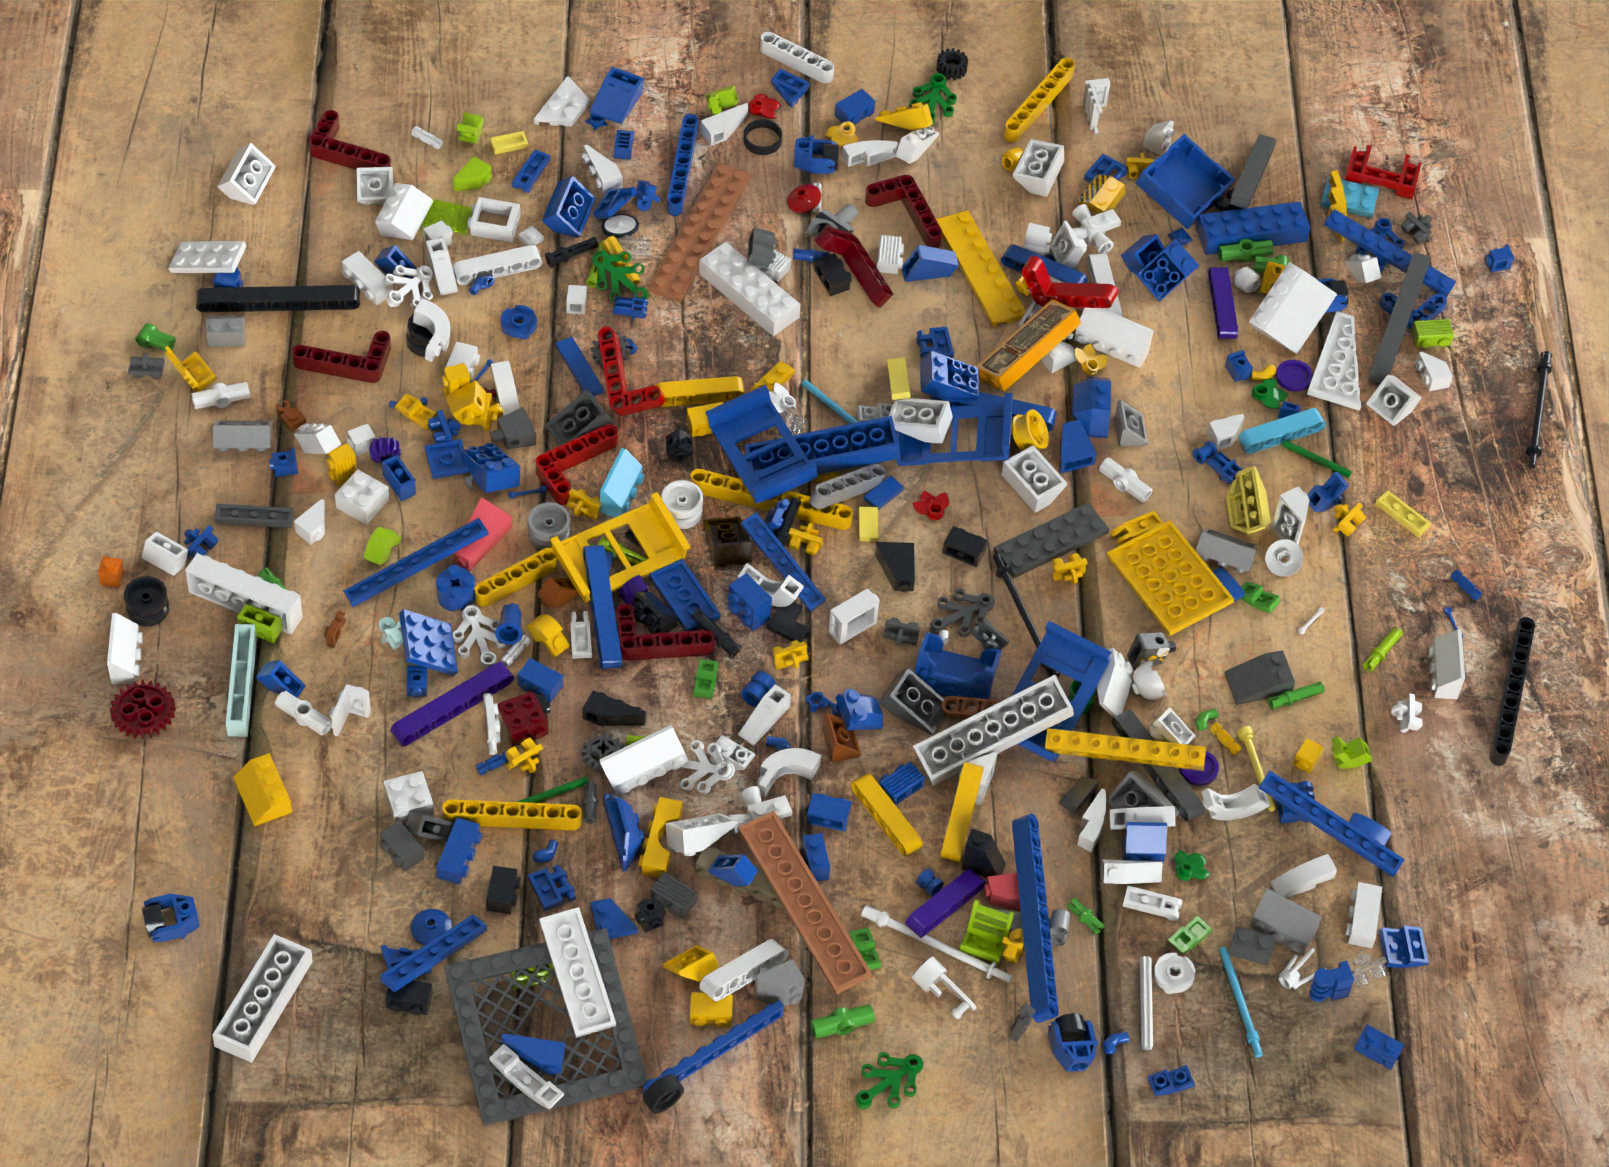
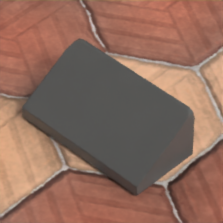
(1079, 794)

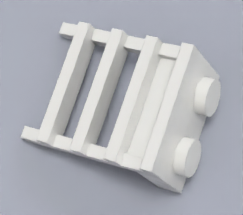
(1094, 97)

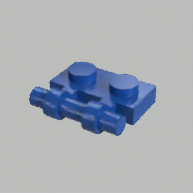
(939, 339)
(774, 516)
(546, 890)

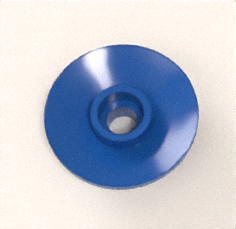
(425, 933)

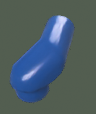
(547, 854)

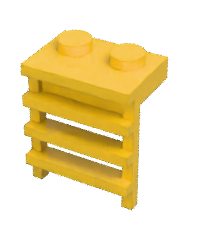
(193, 370)

